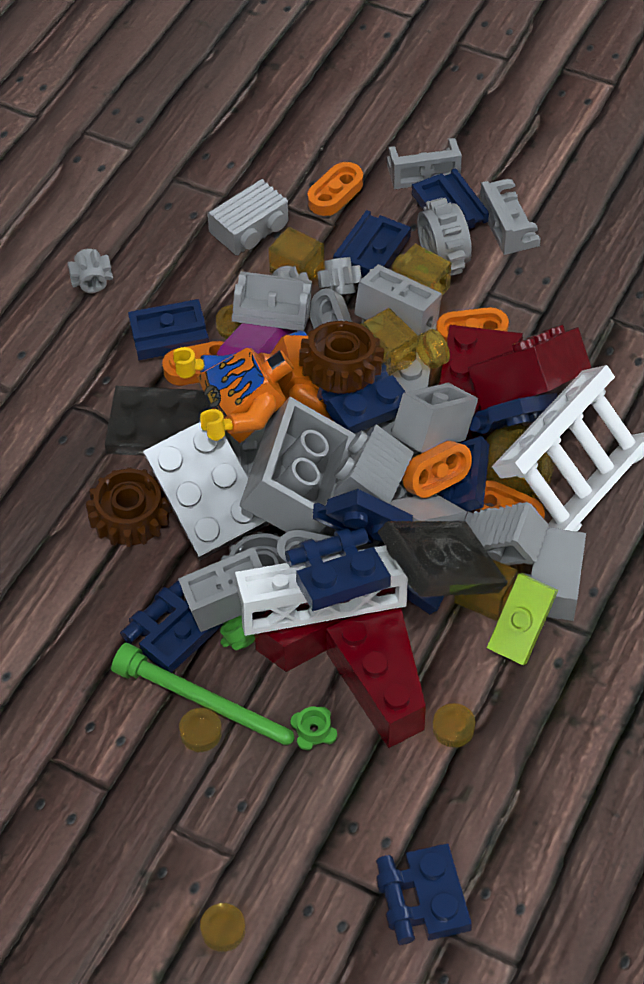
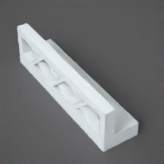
(277, 590)

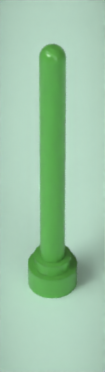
(132, 663)

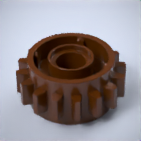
(341, 357)
(128, 525)

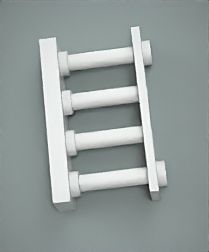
(544, 437)

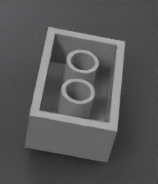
(295, 467)
(203, 489)

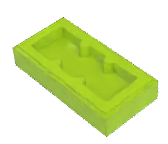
(522, 619)

